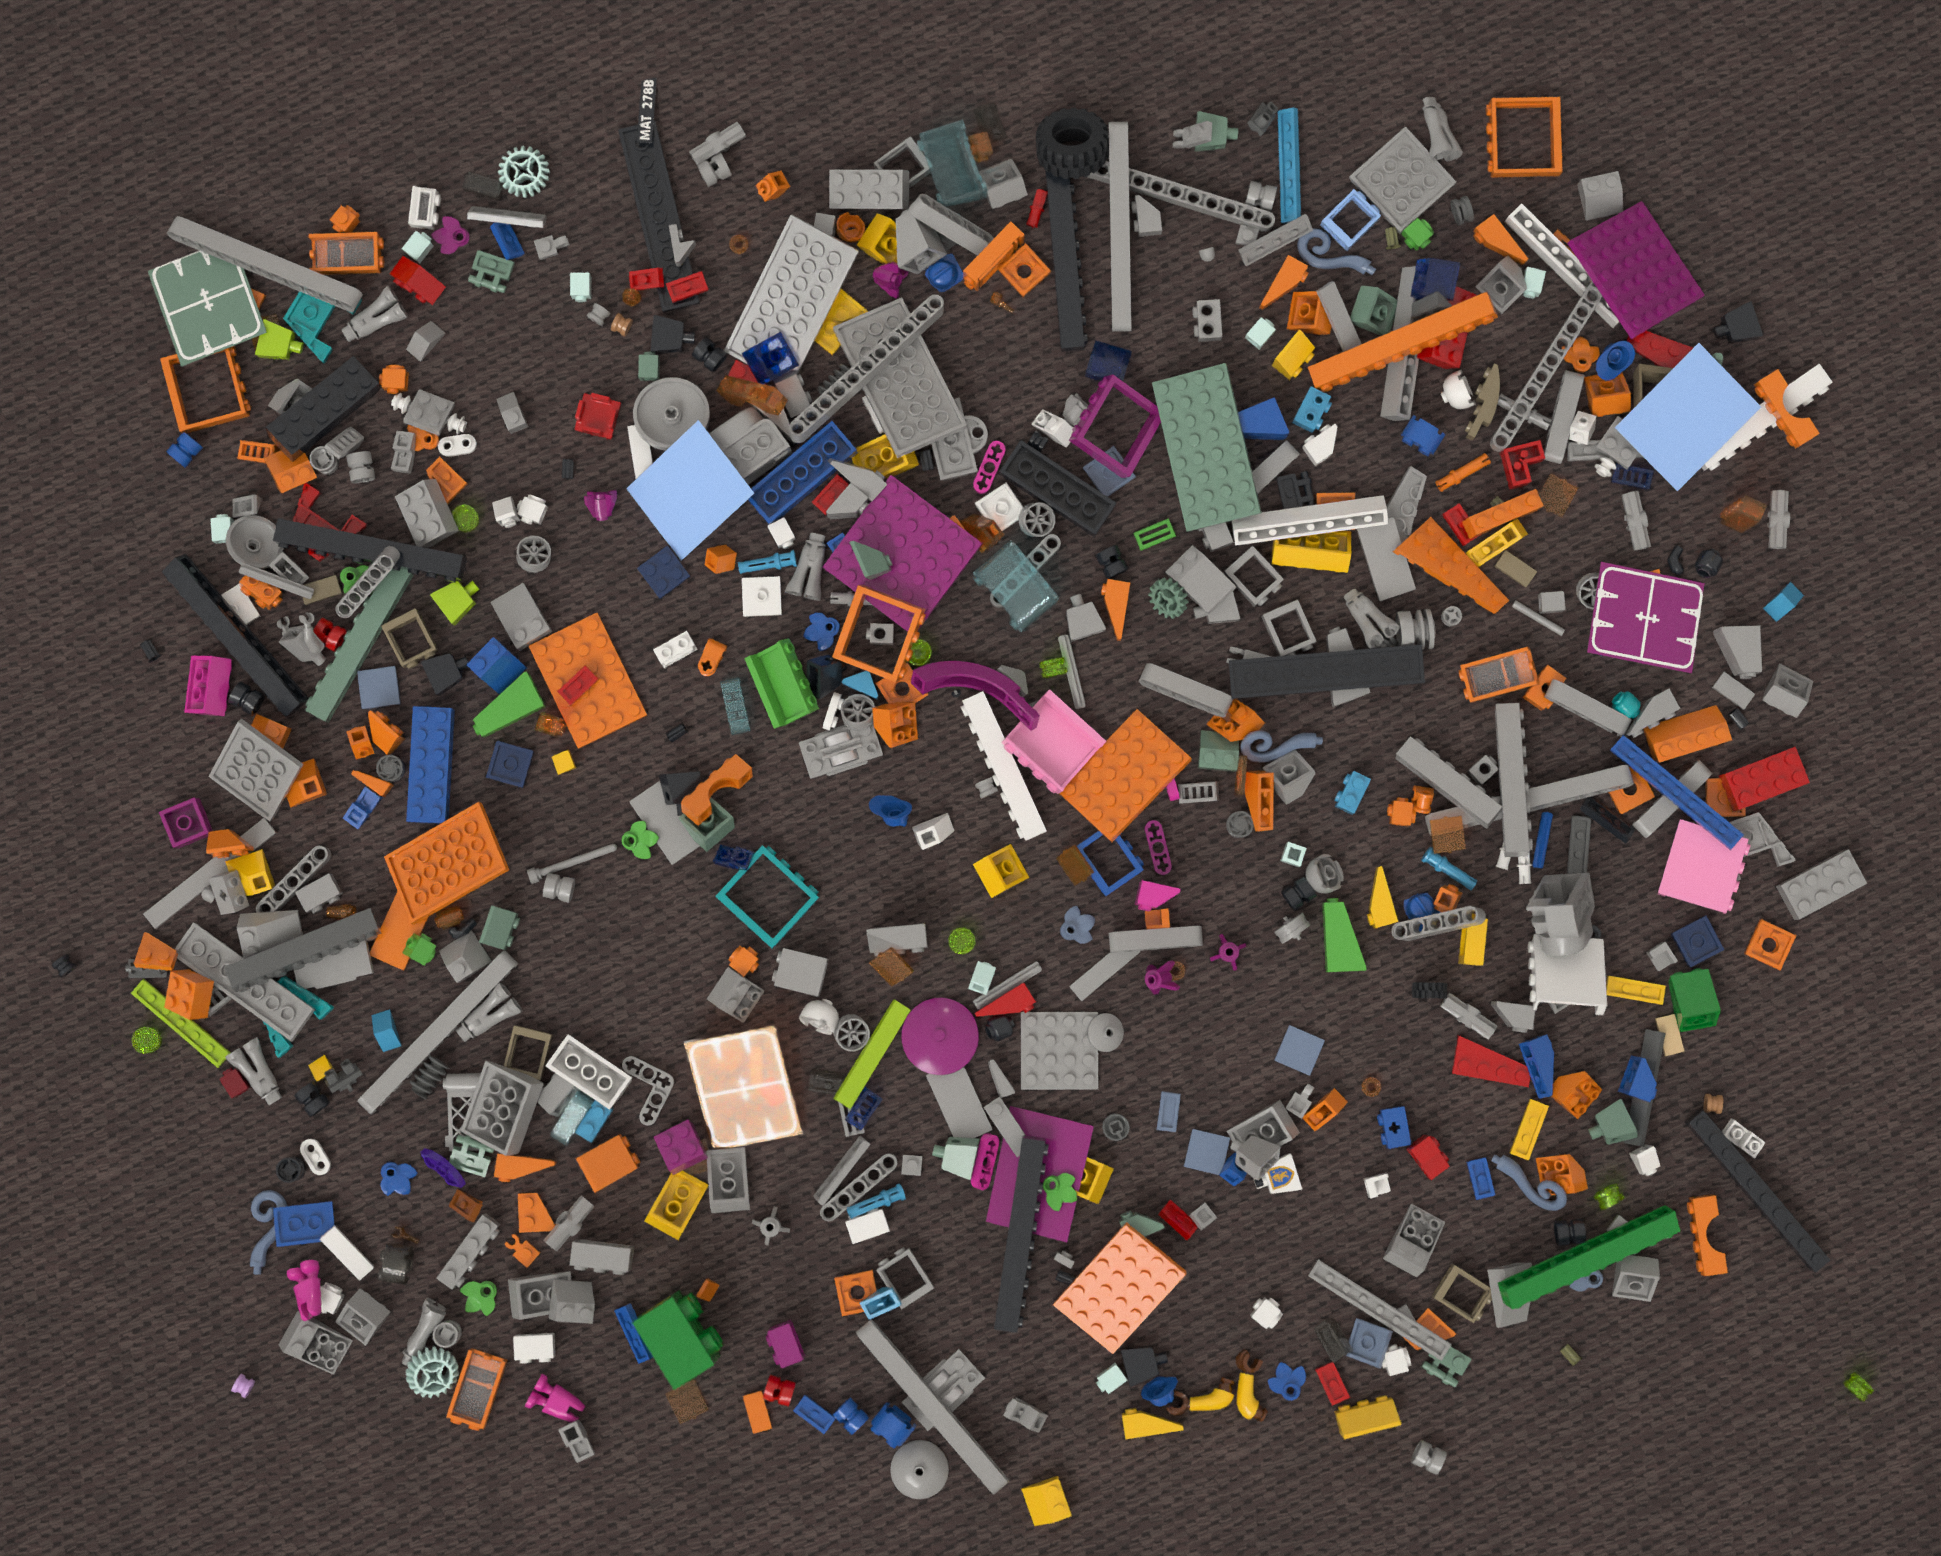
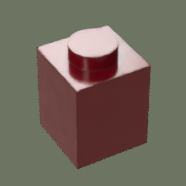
(234, 1082)

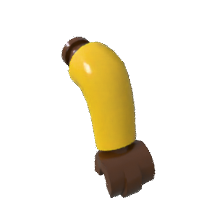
(1216, 1400)
(1246, 1402)

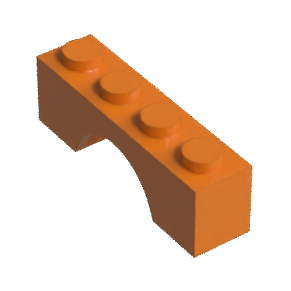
(1797, 429)
(1502, 513)
(733, 773)
(1703, 1211)

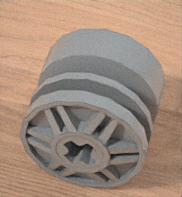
(1416, 630)

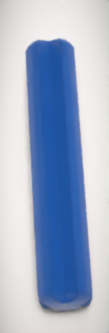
(1542, 840)

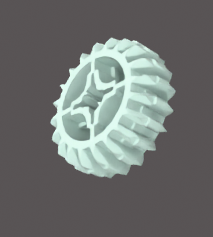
(526, 165)
(430, 1362)

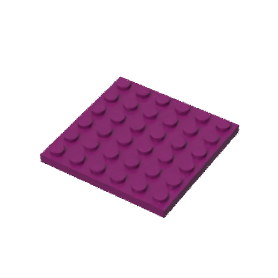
(1636, 269)
(922, 544)

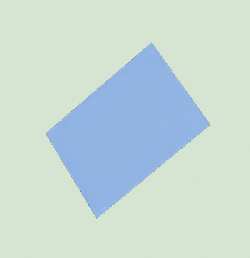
(1688, 416)
(690, 490)

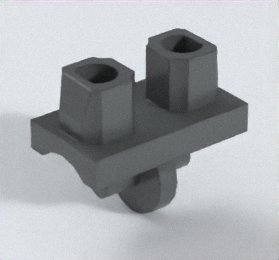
(1262, 117)
(344, 1078)

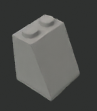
(916, 244)
(1741, 649)
(800, 972)

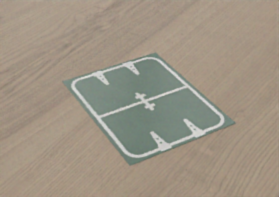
(205, 305)

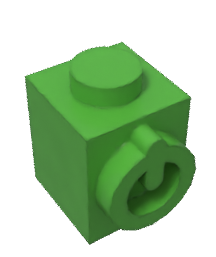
(1418, 234)
(420, 948)

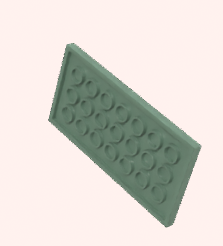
(1206, 447)

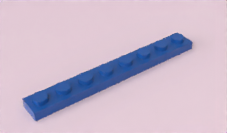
(1677, 792)

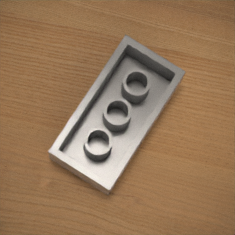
(869, 189)
(1821, 884)

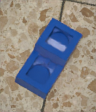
(362, 807)

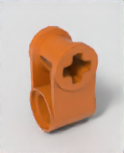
(711, 654)
(1422, 799)

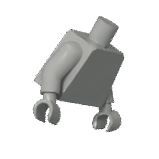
(302, 640)

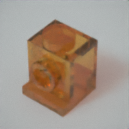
(980, 146)

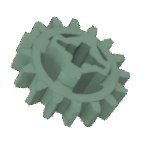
(1168, 598)

